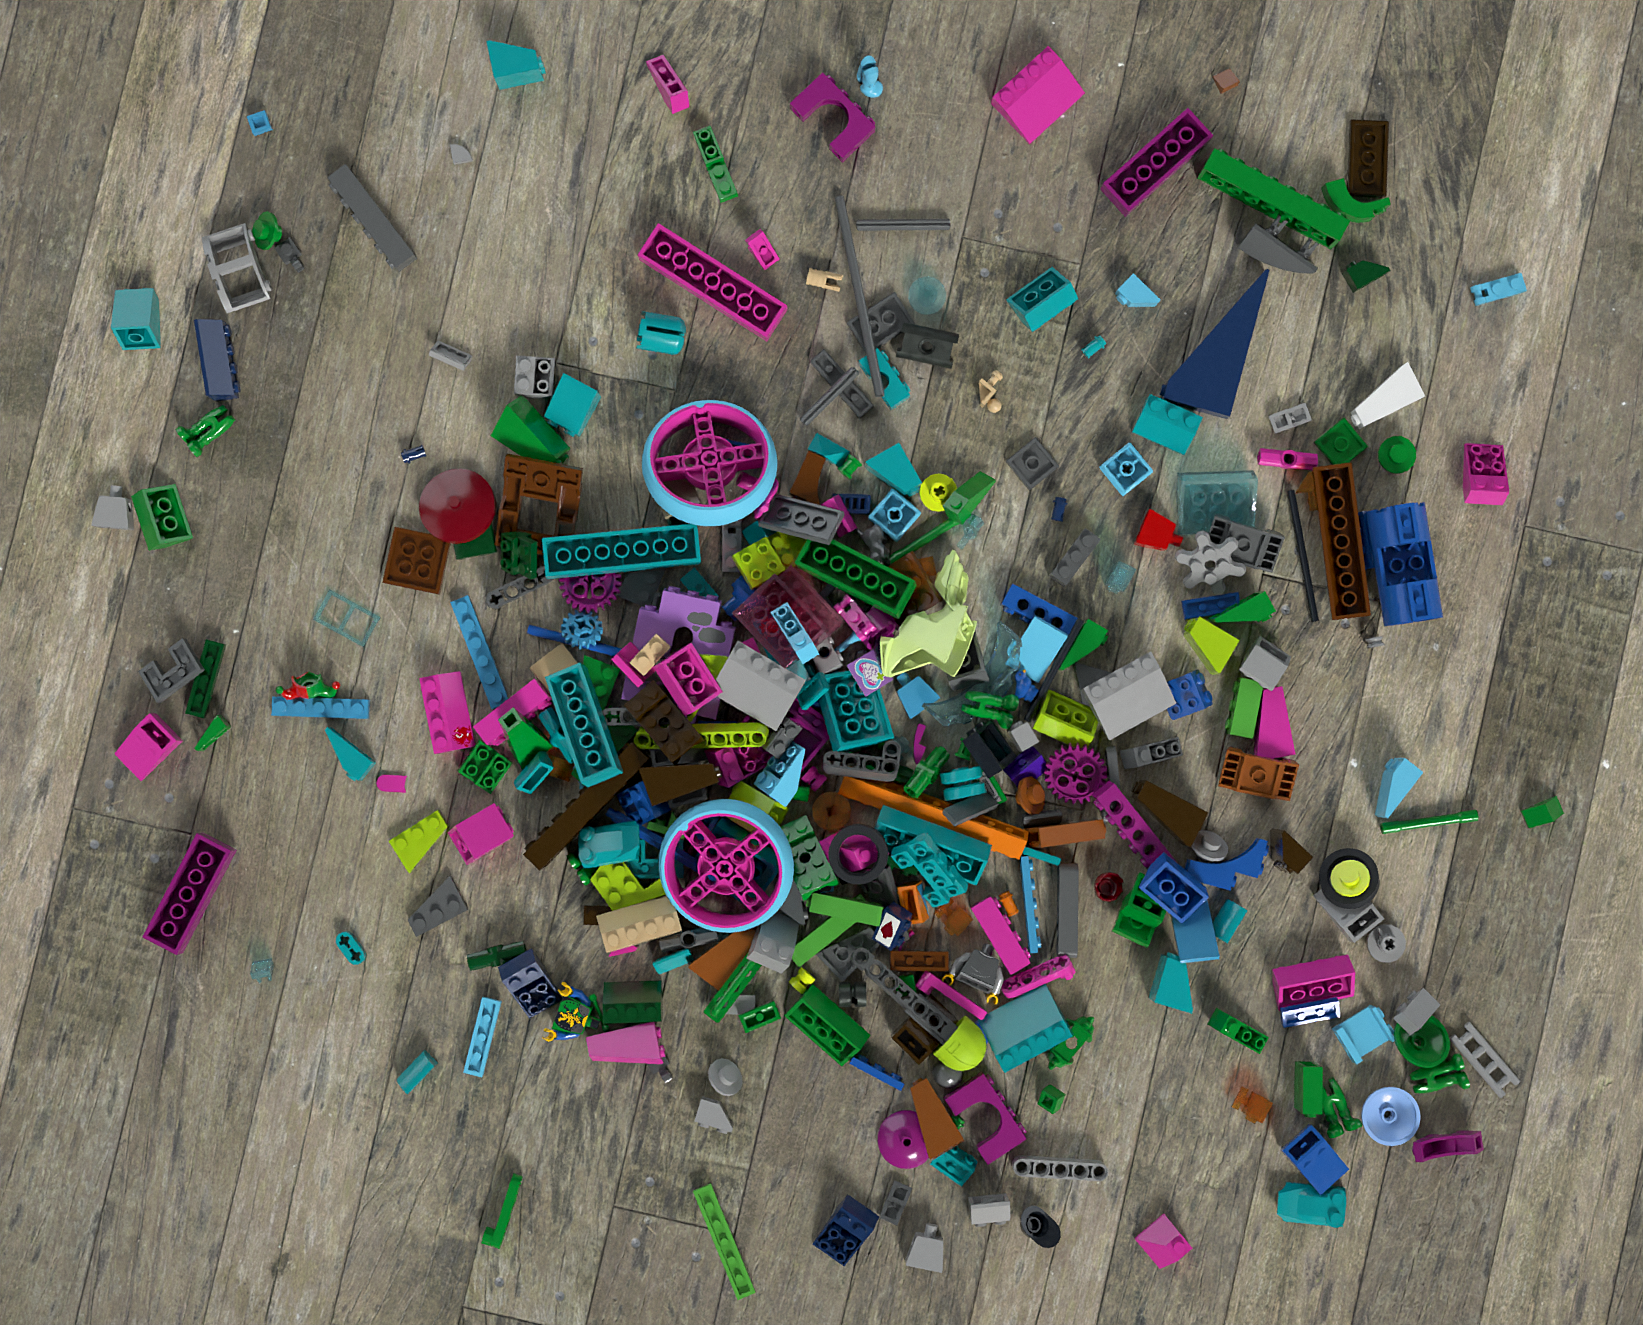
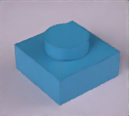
(259, 123)

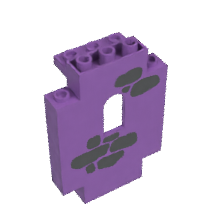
(689, 611)

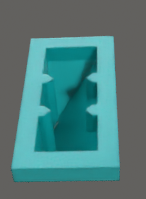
(826, 448)

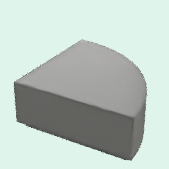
(460, 154)

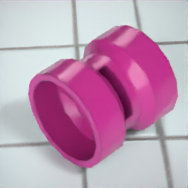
(809, 778)

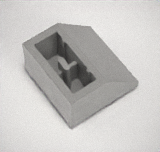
(534, 377)
(1265, 663)

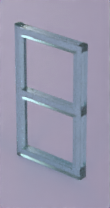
(340, 630)

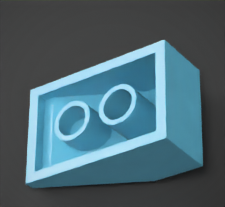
(1395, 784)

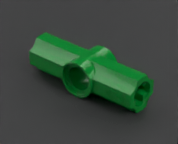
(926, 772)

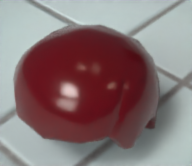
(1108, 886)

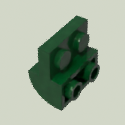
(519, 554)

